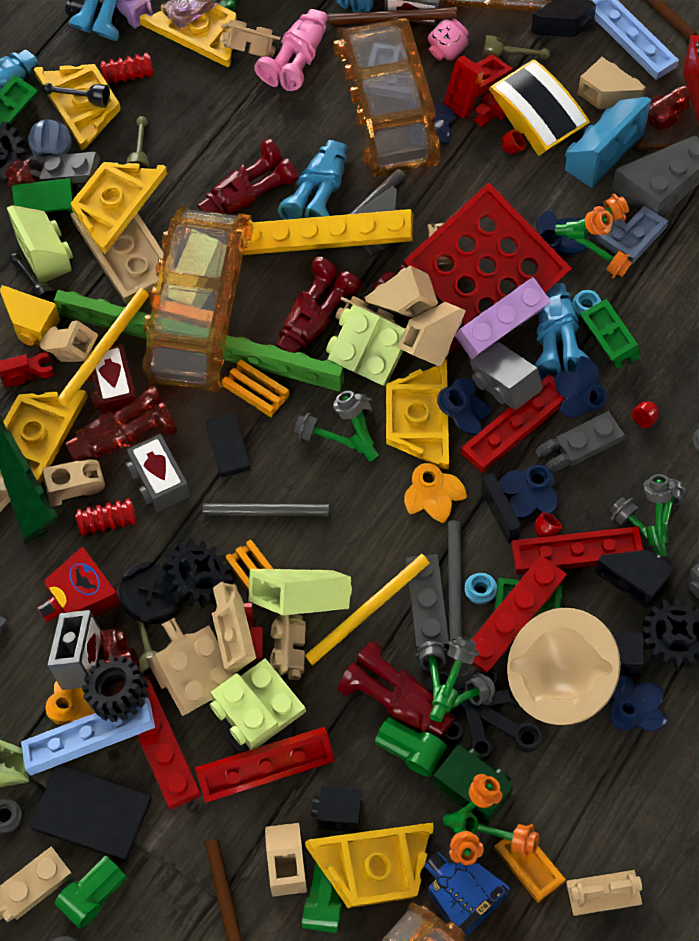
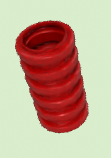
(127, 68)
(105, 517)

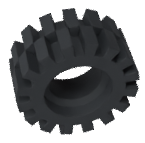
(104, 678)

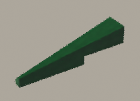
(23, 489)

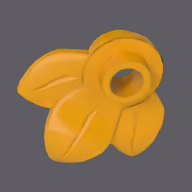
(435, 496)
(72, 698)

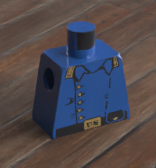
(464, 892)

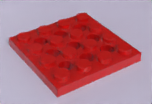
(466, 223)

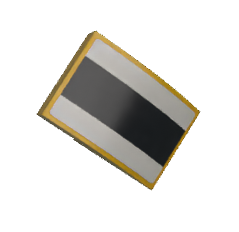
(539, 106)

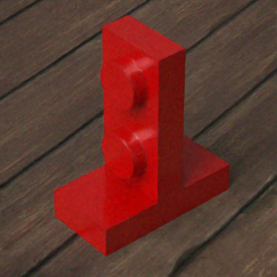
(471, 81)

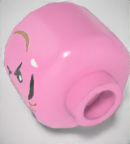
(448, 39)

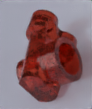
(664, 109)
(115, 644)

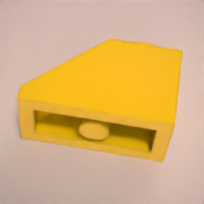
(29, 315)

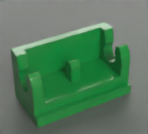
(14, 98)
(45, 195)
(611, 333)

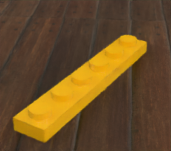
(331, 232)

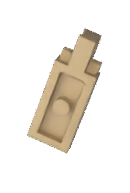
(232, 628)
(32, 884)

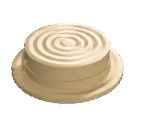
(563, 666)

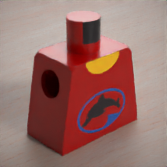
(78, 587)

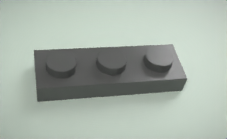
(428, 604)

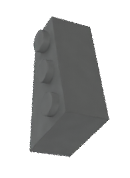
(661, 177)

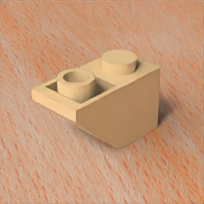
(607, 84)
(405, 294)
(432, 333)
(285, 859)

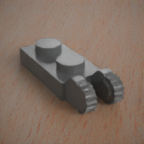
(76, 166)
(582, 442)

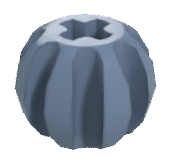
(49, 138)

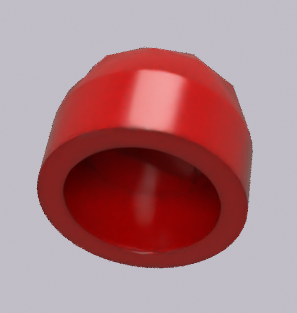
(513, 142)
(645, 414)
(547, 525)

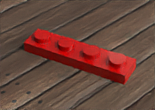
(512, 427)
(574, 549)
(515, 612)
(167, 758)
(264, 764)

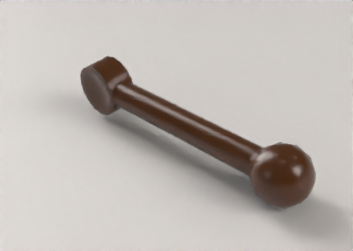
(641, 146)

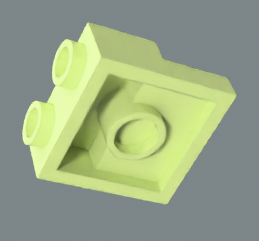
(366, 344)
(256, 704)

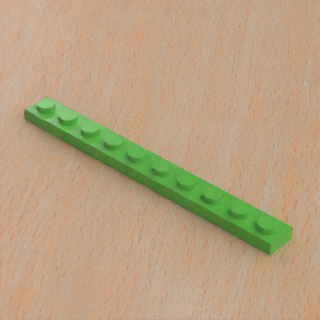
(262, 357)

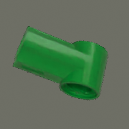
(418, 750)
(83, 899)
(323, 906)

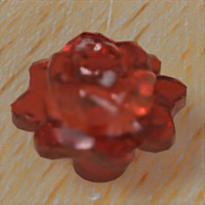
(19, 172)

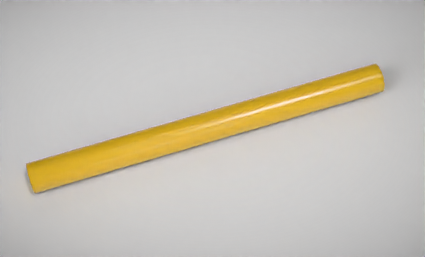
(102, 347)
(367, 609)

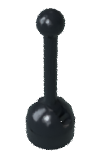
(97, 94)
(40, 290)

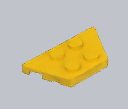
(200, 35)
(78, 114)
(113, 199)
(414, 418)
(41, 426)
(373, 864)

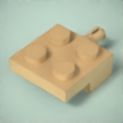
(189, 666)

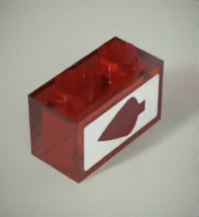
(112, 381)

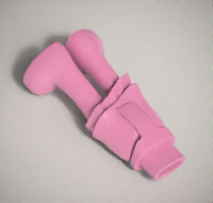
(300, 41)

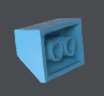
(607, 140)

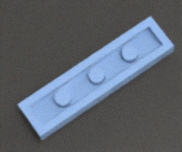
(635, 38)
(82, 738)

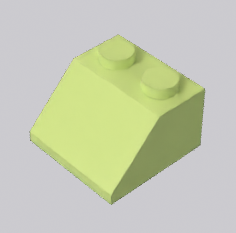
(40, 243)

